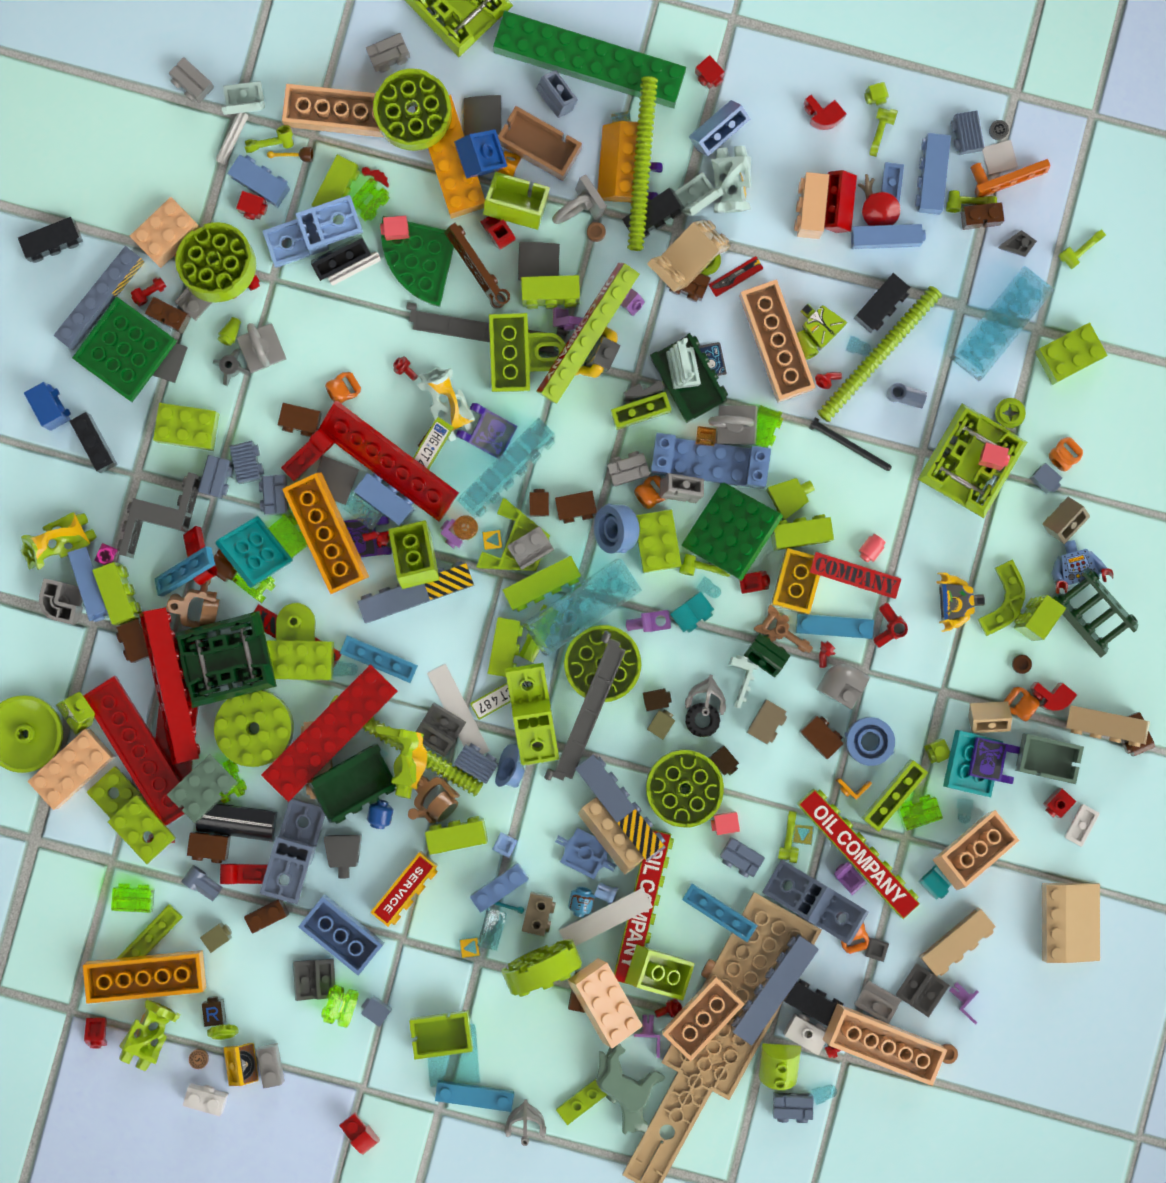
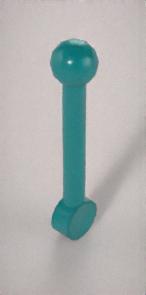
(520, 910)

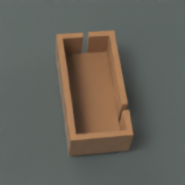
(539, 143)

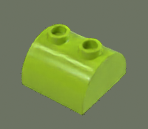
(779, 1065)

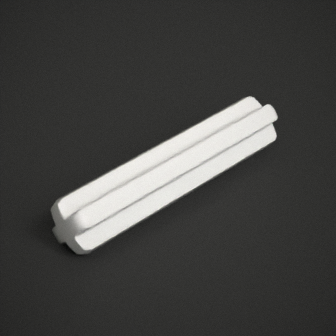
(231, 138)
(354, 268)

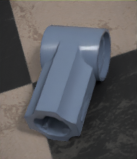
(908, 395)
(197, 880)

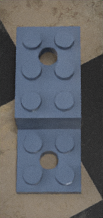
(293, 851)
(815, 902)

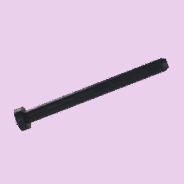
(850, 445)

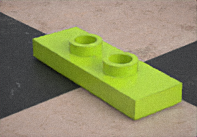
(580, 1102)

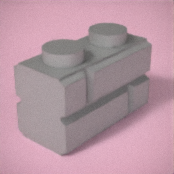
(388, 52)
(191, 80)
(628, 469)
(681, 488)
(270, 1065)

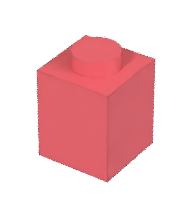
(395, 228)
(994, 456)
(725, 823)

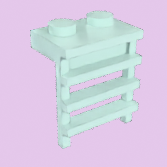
(243, 97)
(697, 194)
(683, 365)
(742, 663)

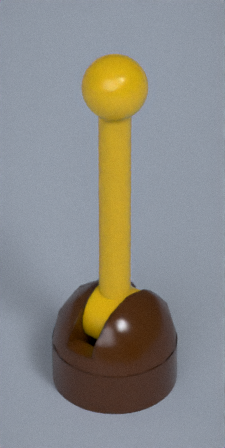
(305, 154)

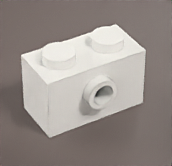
(805, 1033)
(205, 1099)

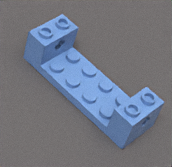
(712, 463)

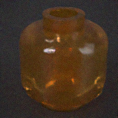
(471, 532)

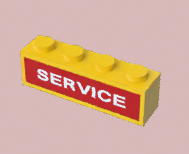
(404, 888)

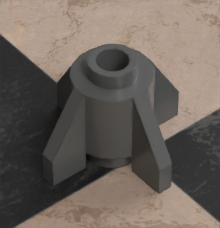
(234, 370)

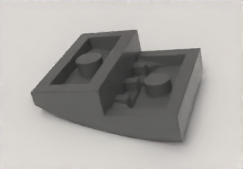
(482, 114)
(538, 259)
(172, 363)
(637, 392)
(338, 477)
(440, 729)
(313, 978)
(922, 990)

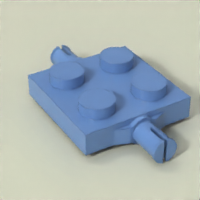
(584, 853)

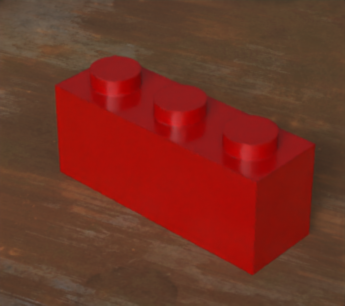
(840, 201)

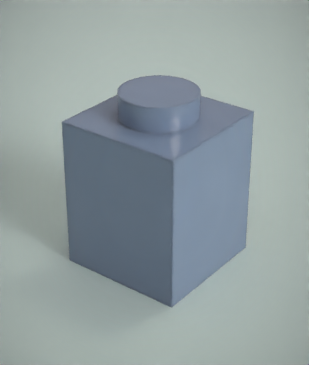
(1046, 478)
(375, 1010)

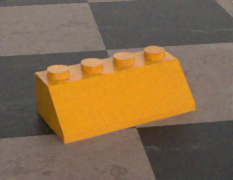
(617, 161)

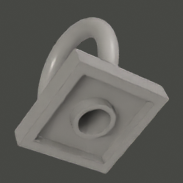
(587, 199)
(261, 347)
(736, 425)

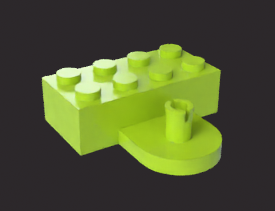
(295, 651)

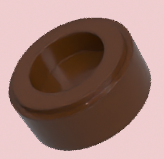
(1021, 664)

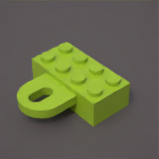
(516, 352)

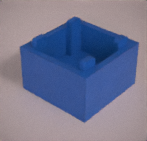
(480, 153)
(47, 406)

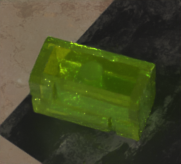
(920, 812)
(132, 898)

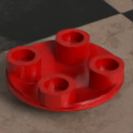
(881, 209)

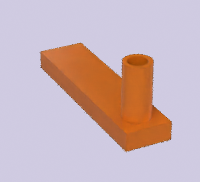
(986, 187)

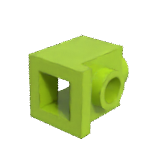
(937, 751)

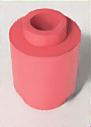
(872, 548)

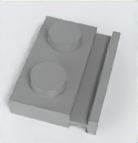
(191, 304)
(530, 547)
(877, 1002)

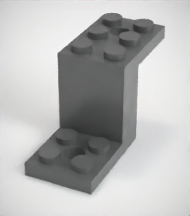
(144, 511)

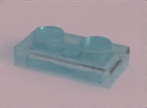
(363, 511)
(492, 929)

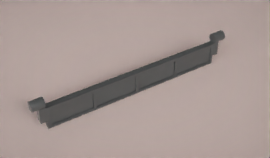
(459, 327)
(590, 710)

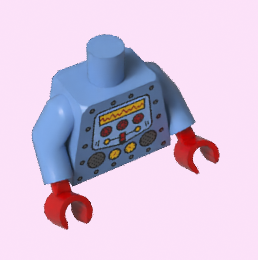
(1070, 566)

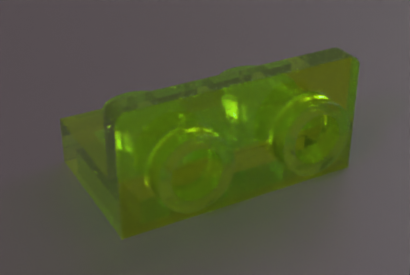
(767, 422)
(288, 535)

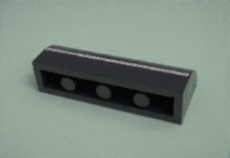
(239, 822)

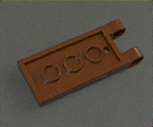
(486, 281)

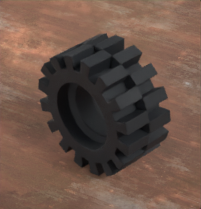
(694, 728)

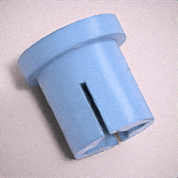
(606, 893)

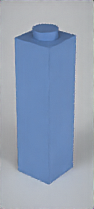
(887, 236)
(87, 584)

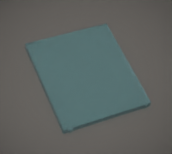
(456, 1067)

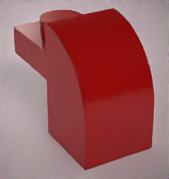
(824, 118)
(498, 231)
(1055, 700)
(360, 1135)

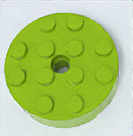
(409, 129)
(216, 262)
(587, 649)
(234, 733)
(704, 794)
(542, 967)

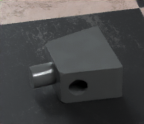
(343, 852)

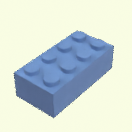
(341, 934)

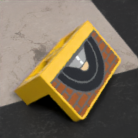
(241, 1064)

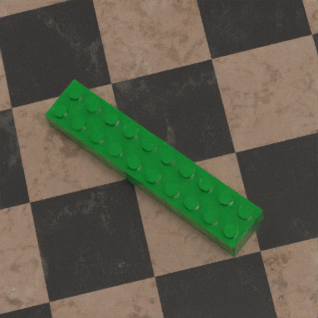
(586, 58)

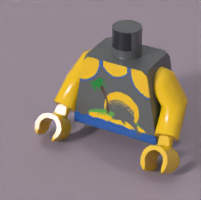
(601, 355)
(956, 601)

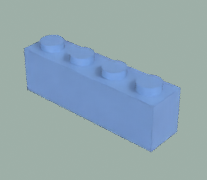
(934, 173)

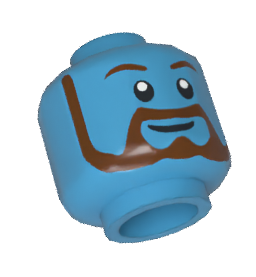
(581, 901)

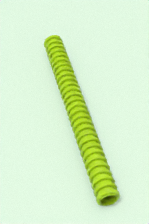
(642, 163)
(879, 354)
(435, 763)

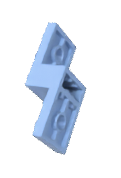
(312, 231)

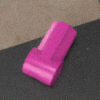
(105, 554)

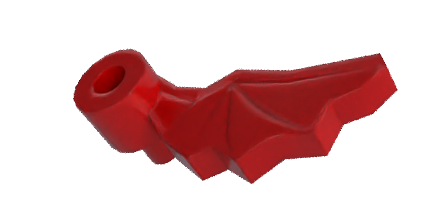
(378, 176)

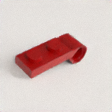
(310, 453)
(194, 542)
(242, 873)

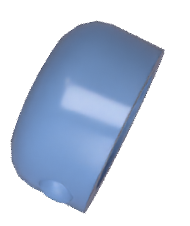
(616, 528)
(885, 745)

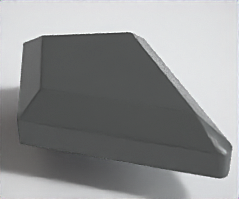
(1019, 244)

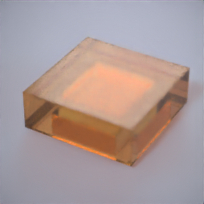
(705, 436)

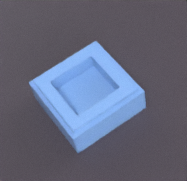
(504, 844)

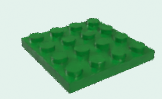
(124, 349)
(732, 530)

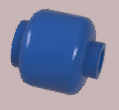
(380, 814)

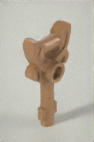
(781, 630)

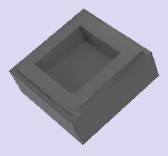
(877, 949)

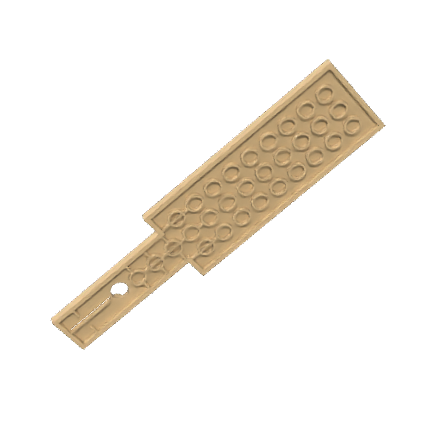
(726, 1056)

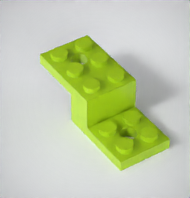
(532, 714)
(131, 815)

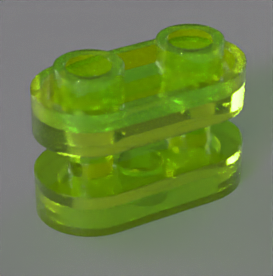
(381, 197)
(256, 593)
(240, 788)
(335, 997)

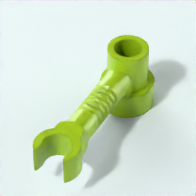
(884, 116)
(284, 137)
(955, 201)
(1071, 257)
(690, 564)
(788, 852)

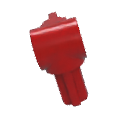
(892, 620)

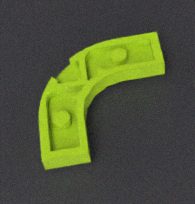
(1012, 603)

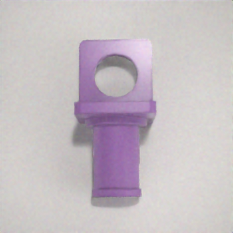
(648, 622)
(965, 998)
(647, 1032)

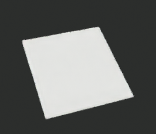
(1000, 157)

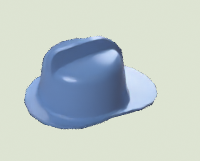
(509, 769)

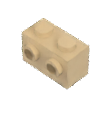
(990, 717)

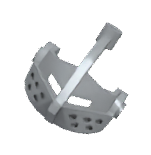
(709, 686)
(525, 1112)

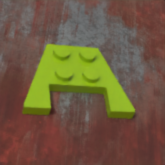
(521, 527)

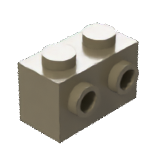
(1066, 520)
(766, 722)
(537, 914)

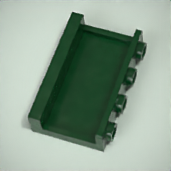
(692, 400)
(352, 784)

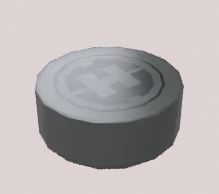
(998, 130)

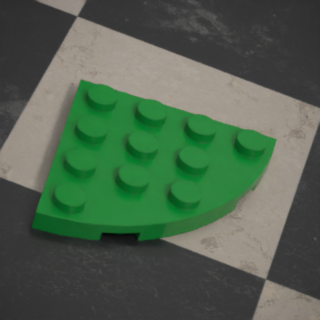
(420, 261)

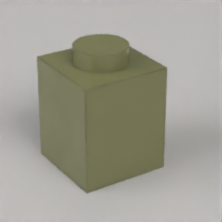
(661, 723)
(216, 937)

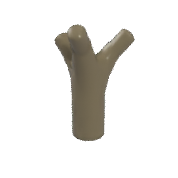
(868, 185)

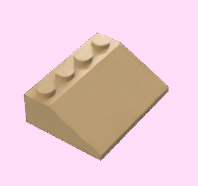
(1070, 922)

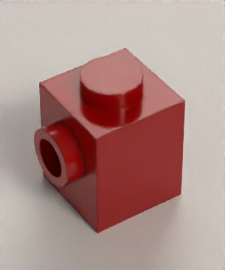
(709, 73)
(251, 206)
(1059, 803)

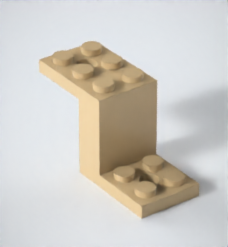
(689, 254)

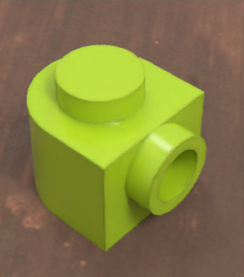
(876, 94)

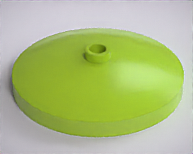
(44, 733)

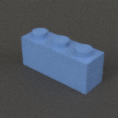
(719, 128)
(259, 180)
(384, 498)
(499, 887)

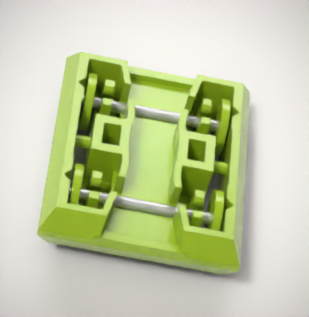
(464, 17)
(960, 468)

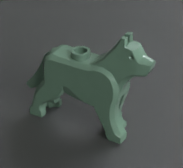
(625, 1090)

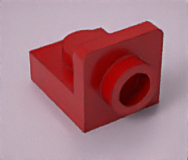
(755, 582)
(95, 1032)

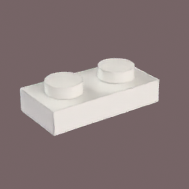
(1081, 825)

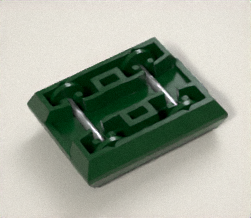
(225, 659)

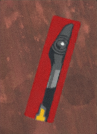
(736, 276)

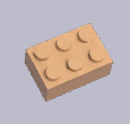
(811, 205)
(164, 232)

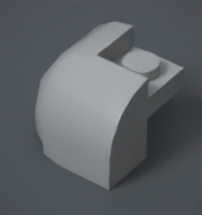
(60, 601)
(843, 684)

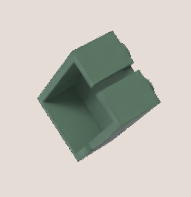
(1049, 758)
(201, 788)

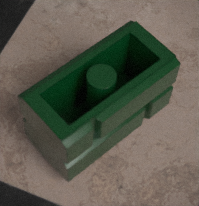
(767, 655)

